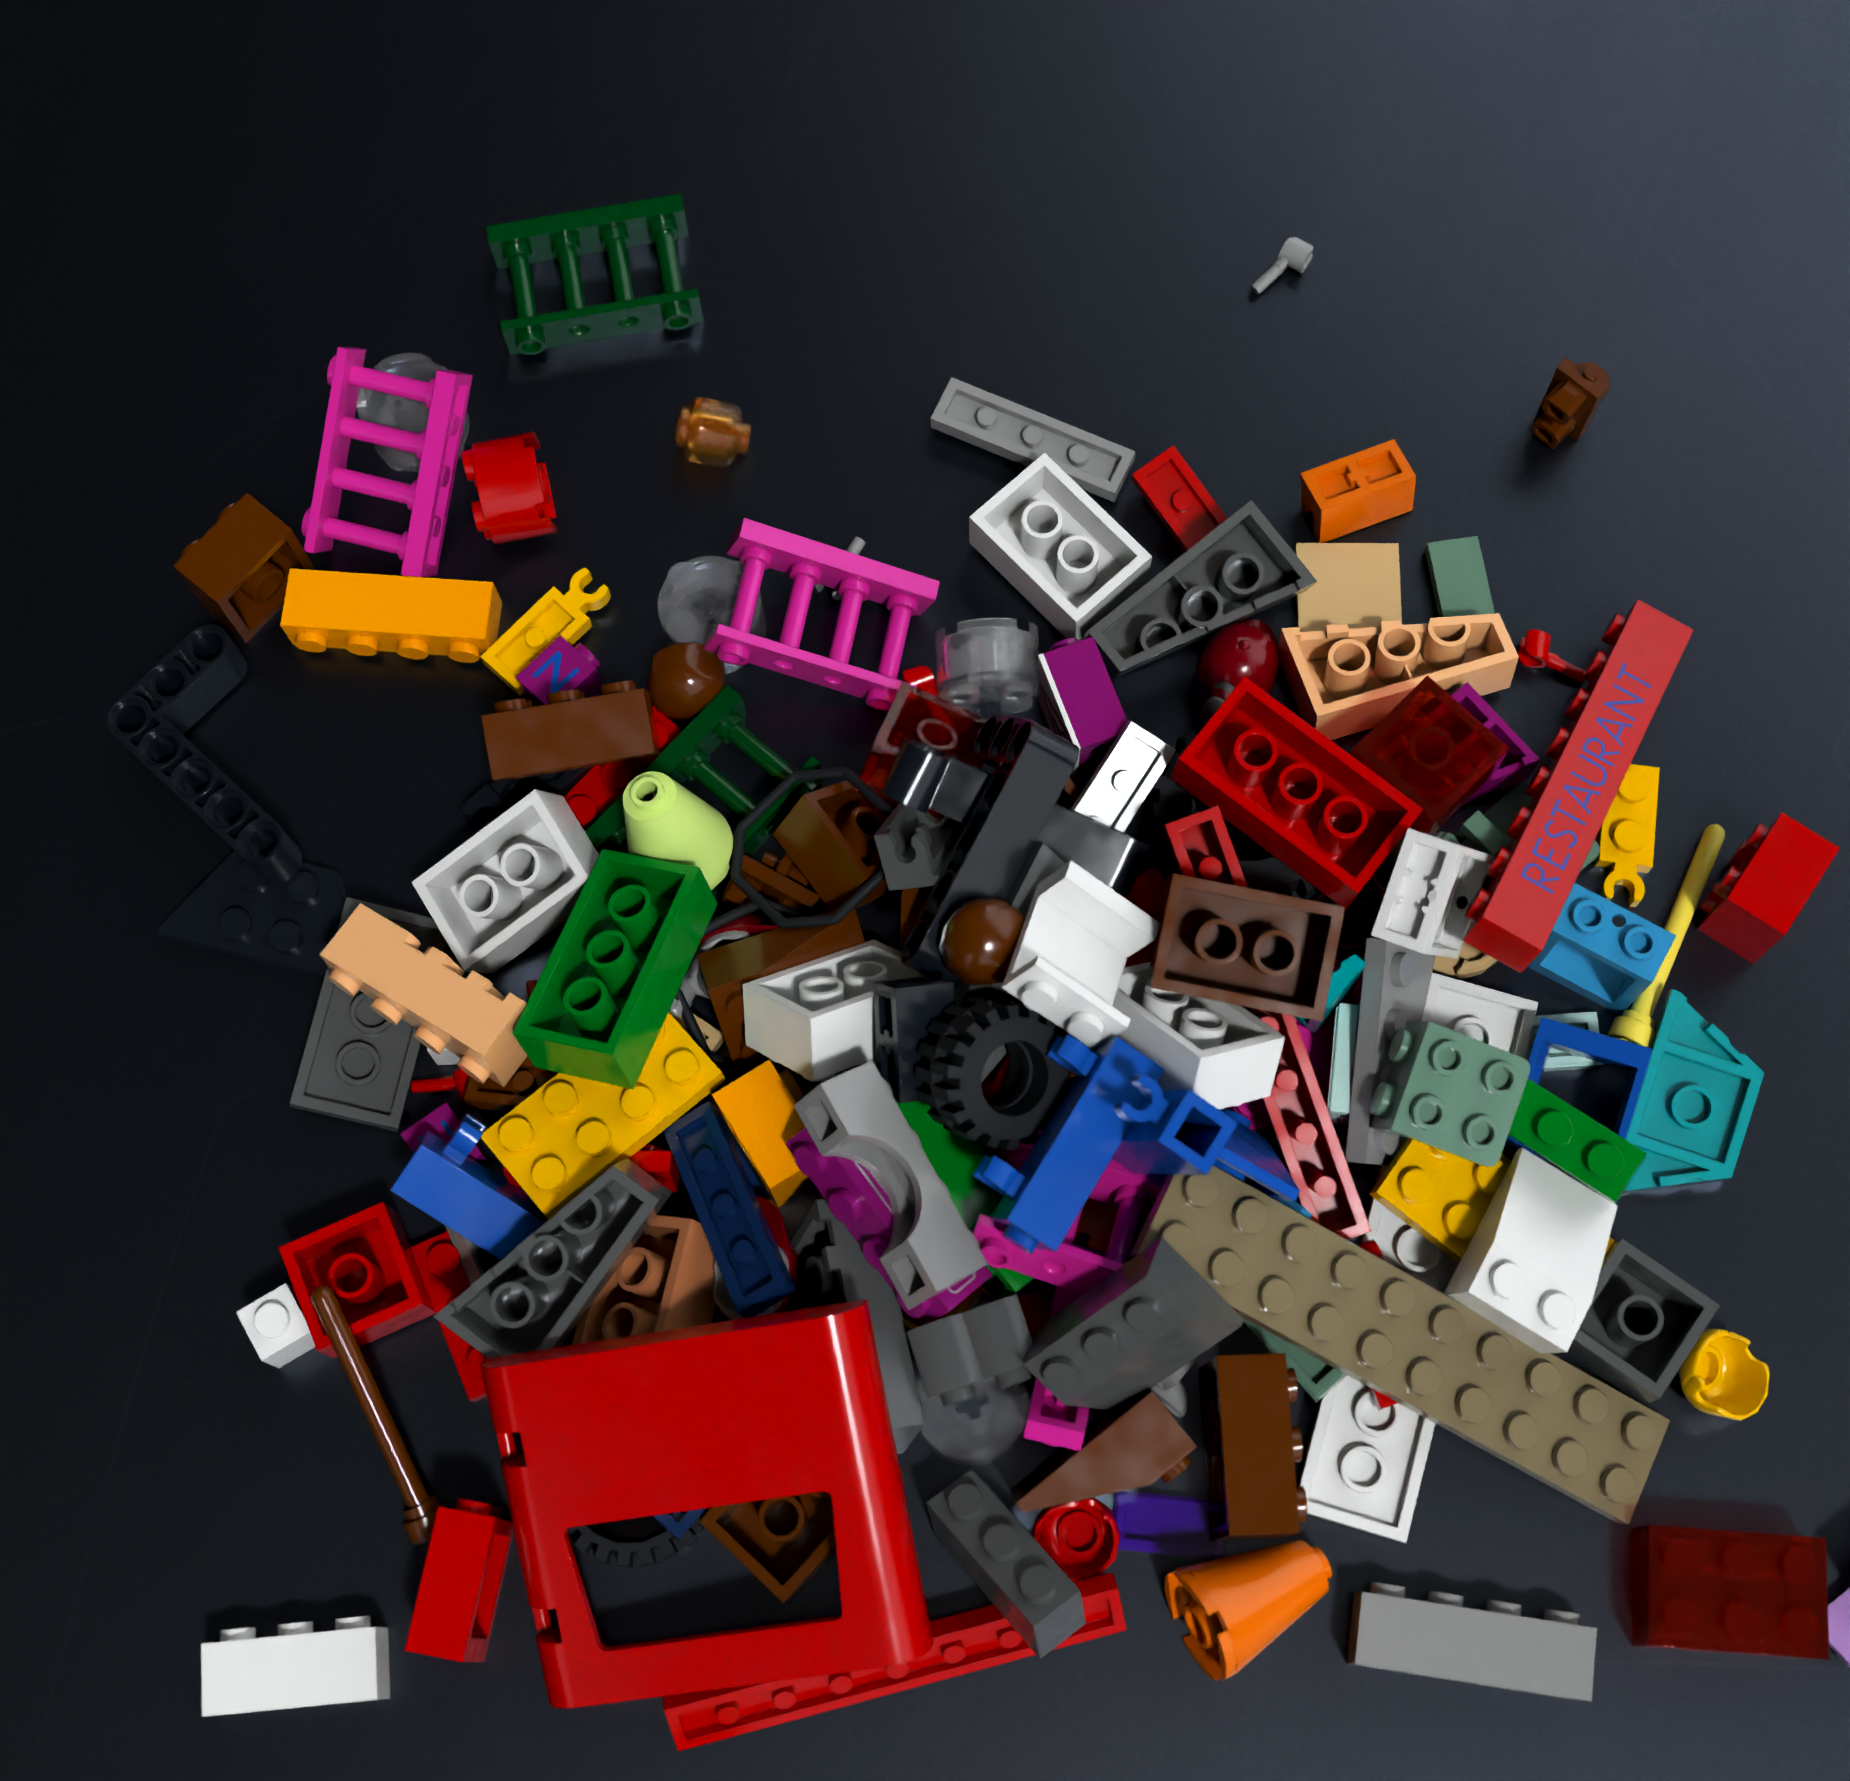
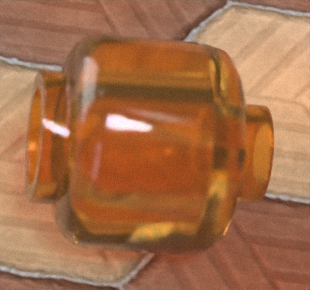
(712, 432)

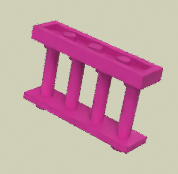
(435, 447)
(810, 565)
(1069, 1265)

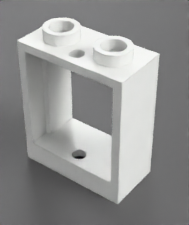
(1423, 894)

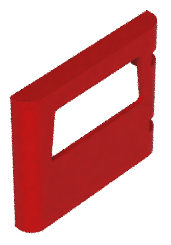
(701, 1425)

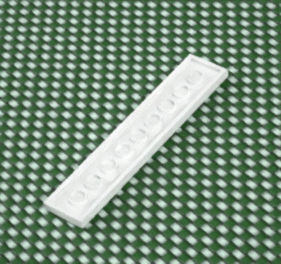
(1368, 1462)

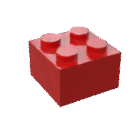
(1765, 887)
(367, 1268)

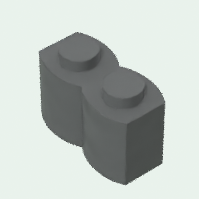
(972, 1350)

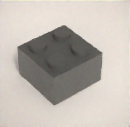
(1640, 1323)

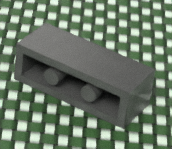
(1006, 1563)

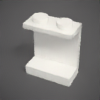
(1076, 953)

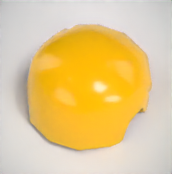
(1724, 1376)

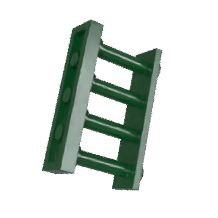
(588, 232)
(689, 759)

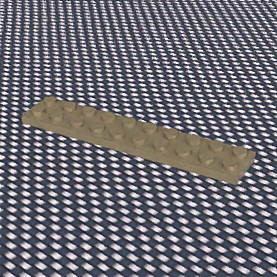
(1409, 1341)

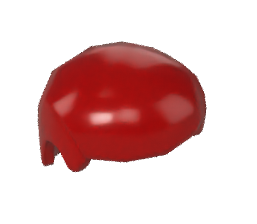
(1079, 1537)

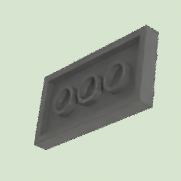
(353, 1057)

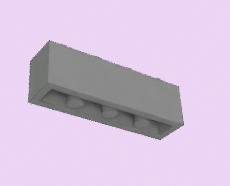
(1472, 1644)

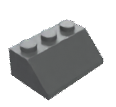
(1130, 1331)

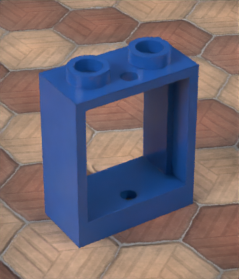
(1597, 1048)

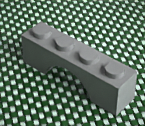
(861, 1122)

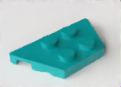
(1692, 1101)

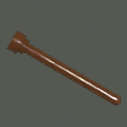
(420, 1507)

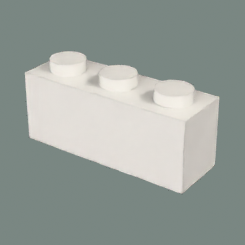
(295, 1667)

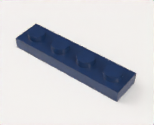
(729, 1211)

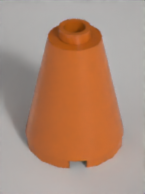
(1244, 1601)

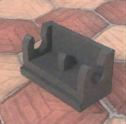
(915, 847)

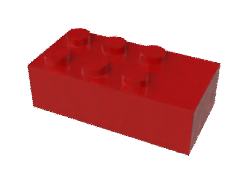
(1295, 792)

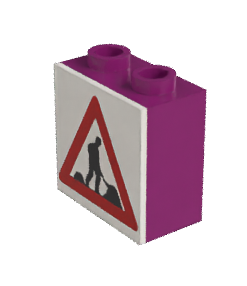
(1080, 701)

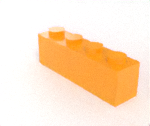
(390, 614)

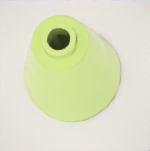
(676, 826)

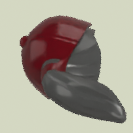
(1232, 653)

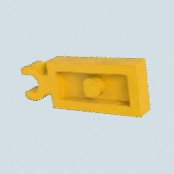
(541, 625)
(1629, 833)

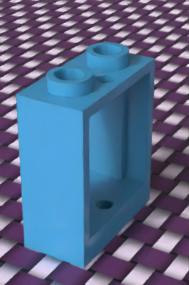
(1599, 958)

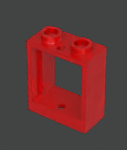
(461, 1582)

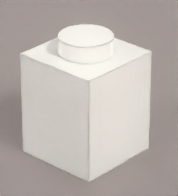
(277, 1326)

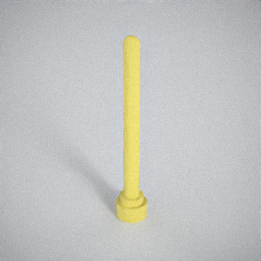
(1636, 1023)

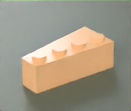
(1358, 675)
(428, 994)

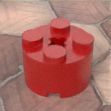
(511, 489)

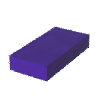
(1168, 1525)

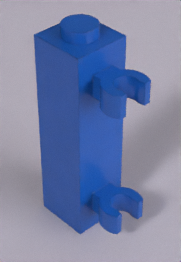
(1171, 1131)
(1073, 1147)
(465, 1193)

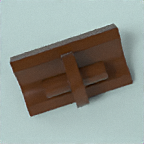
(1570, 401)
(776, 881)

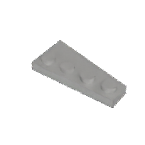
(1391, 994)

